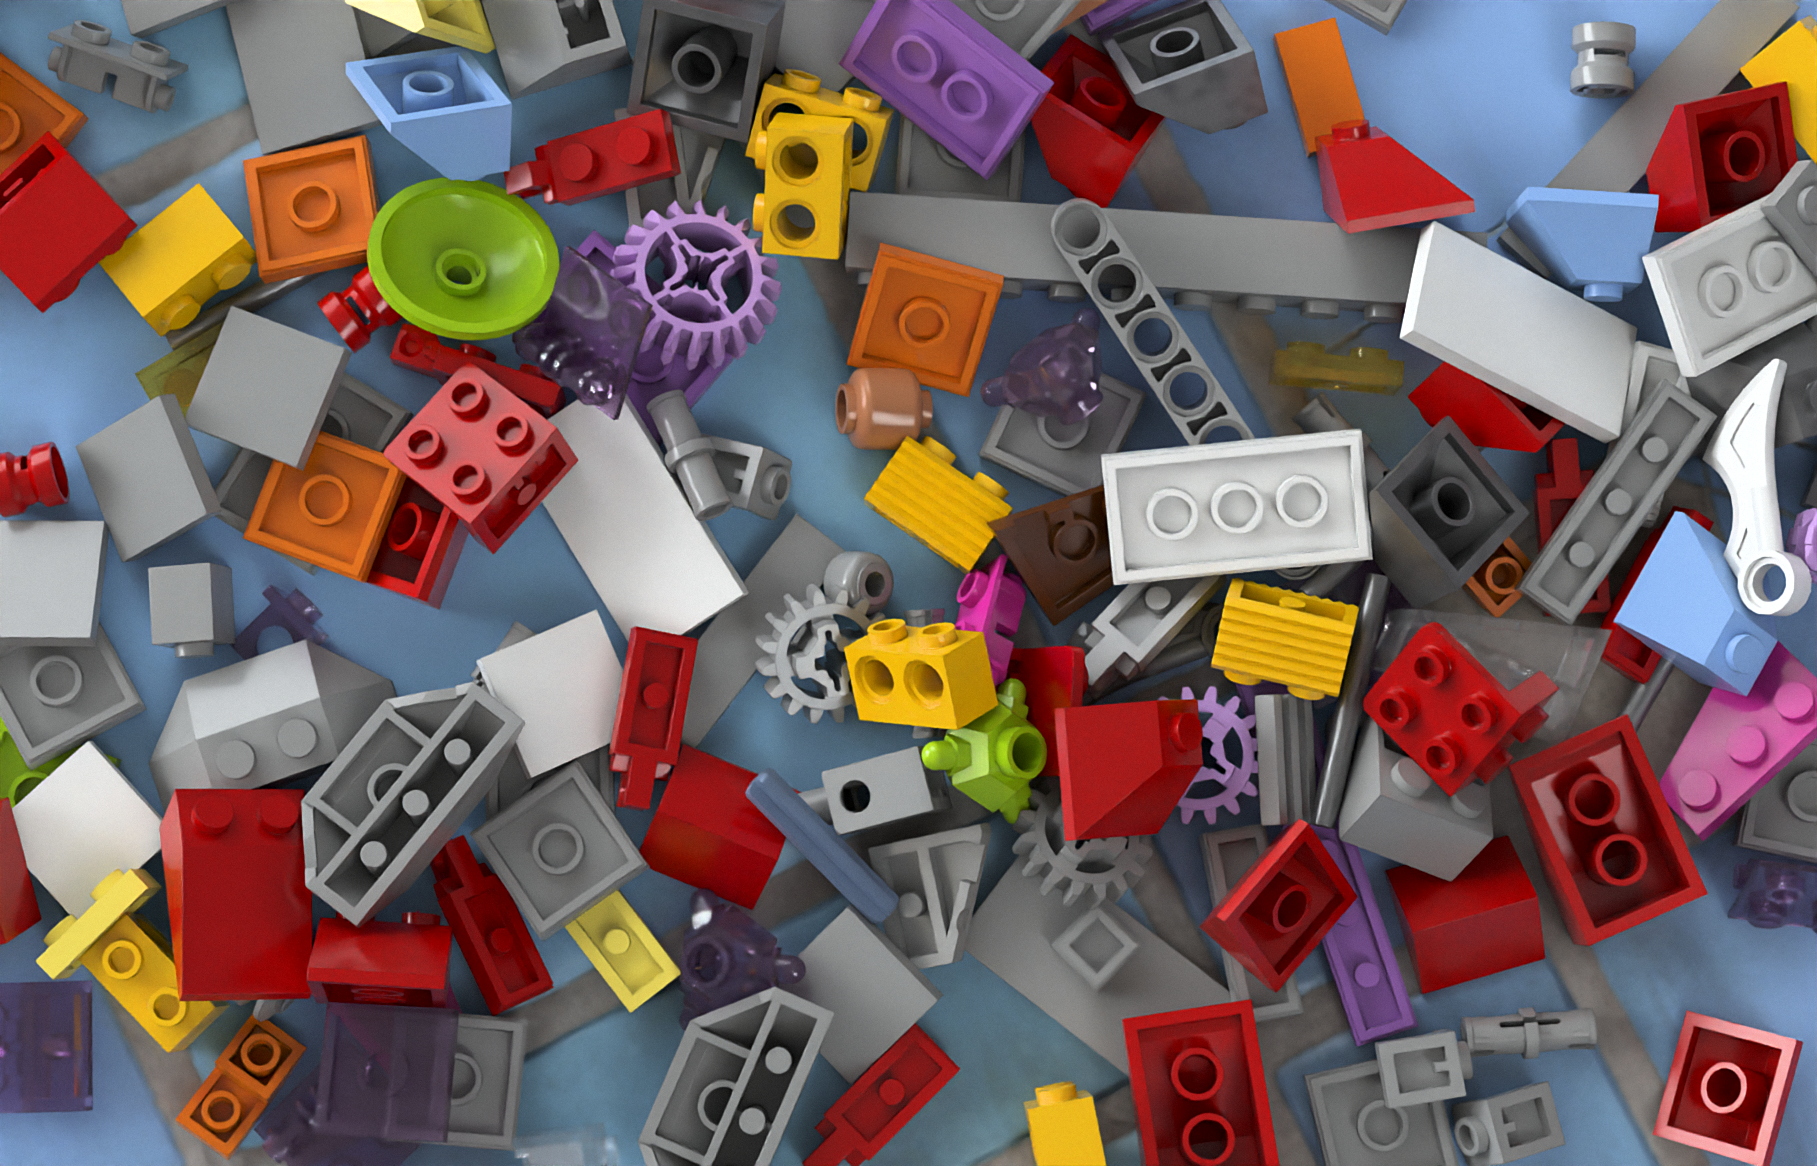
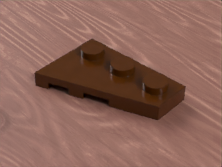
(1060, 551)

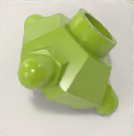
(993, 754)

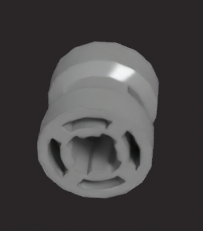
(1603, 60)

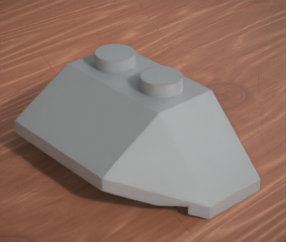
(265, 720)
(401, 794)
(735, 1082)

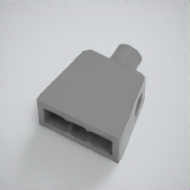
(897, 786)

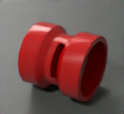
(346, 319)
(32, 480)

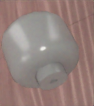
(862, 576)

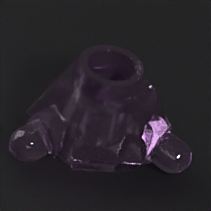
(1054, 372)
(728, 958)

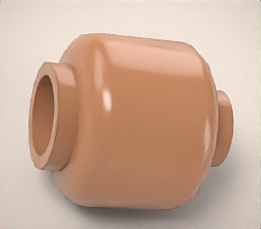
(882, 408)

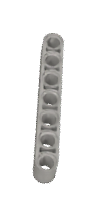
(1174, 358)

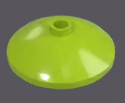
(465, 235)

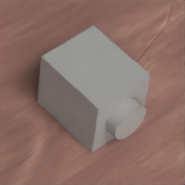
(191, 608)

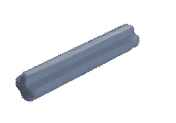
(822, 846)

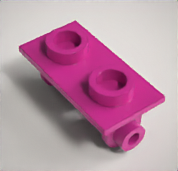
(990, 603)

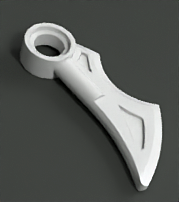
(1745, 460)

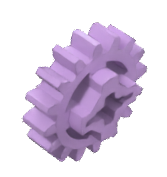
(1235, 779)

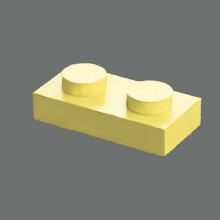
(73, 937)
(624, 950)

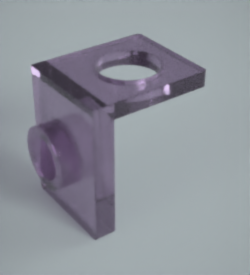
(288, 611)

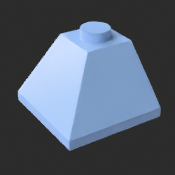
(440, 109)
(1587, 237)
(1693, 613)

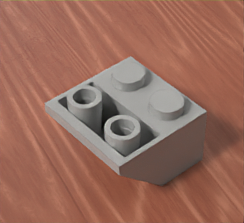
(554, 41)
(1405, 814)

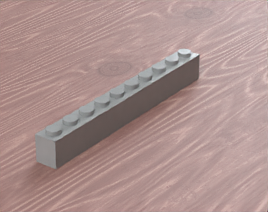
(1183, 254)

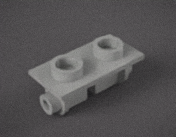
(91, 55)

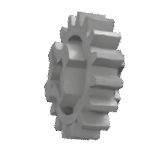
(799, 656)
(1094, 871)

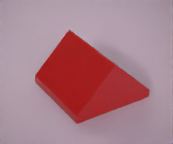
(419, 548)
(711, 831)
(1281, 906)
(1469, 925)
(1728, 1088)

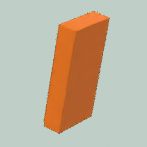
(1317, 79)

